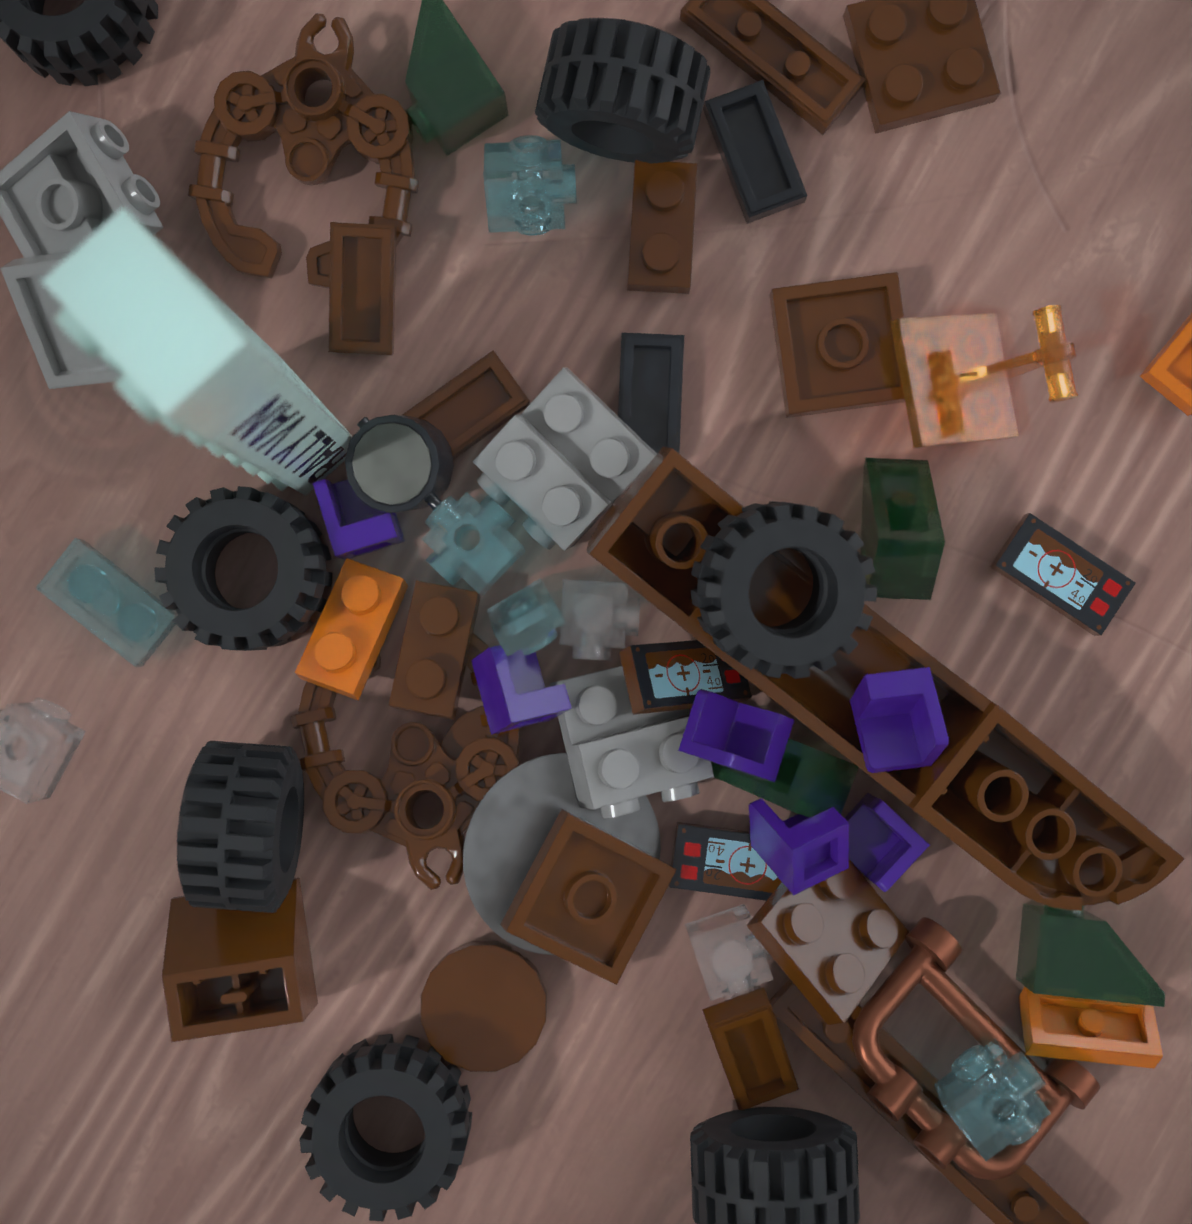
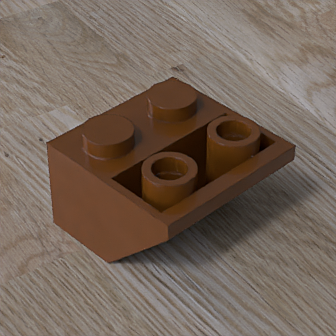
(237, 968)

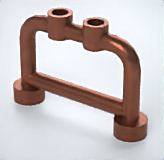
(899, 1093)

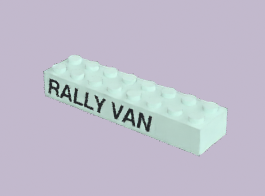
(192, 358)

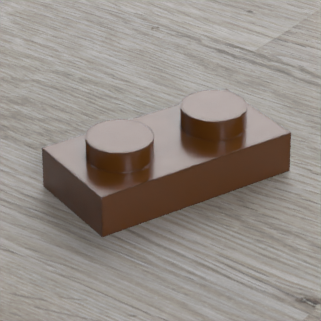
(662, 227)
(435, 650)

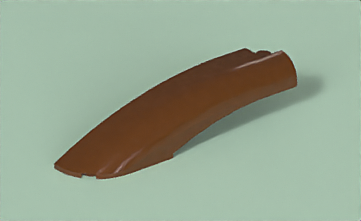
(993, 784)

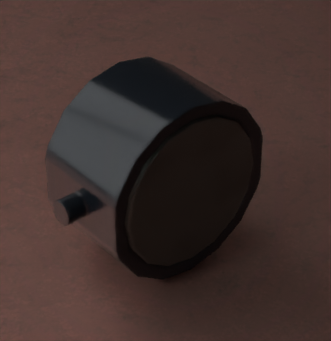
(399, 463)

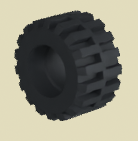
(80, 42)
(622, 90)
(193, 560)
(832, 608)
(240, 826)
(774, 1168)
(377, 1177)

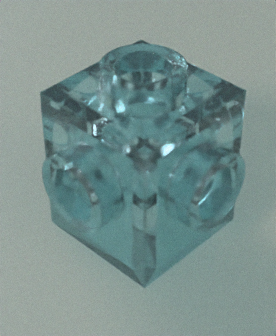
(527, 185)
(492, 555)
(993, 1097)

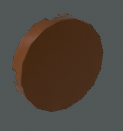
(483, 1006)

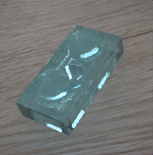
(108, 602)
(526, 619)

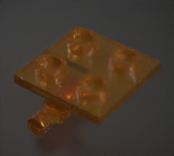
(959, 376)

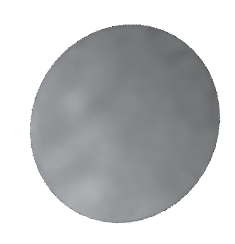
(514, 824)

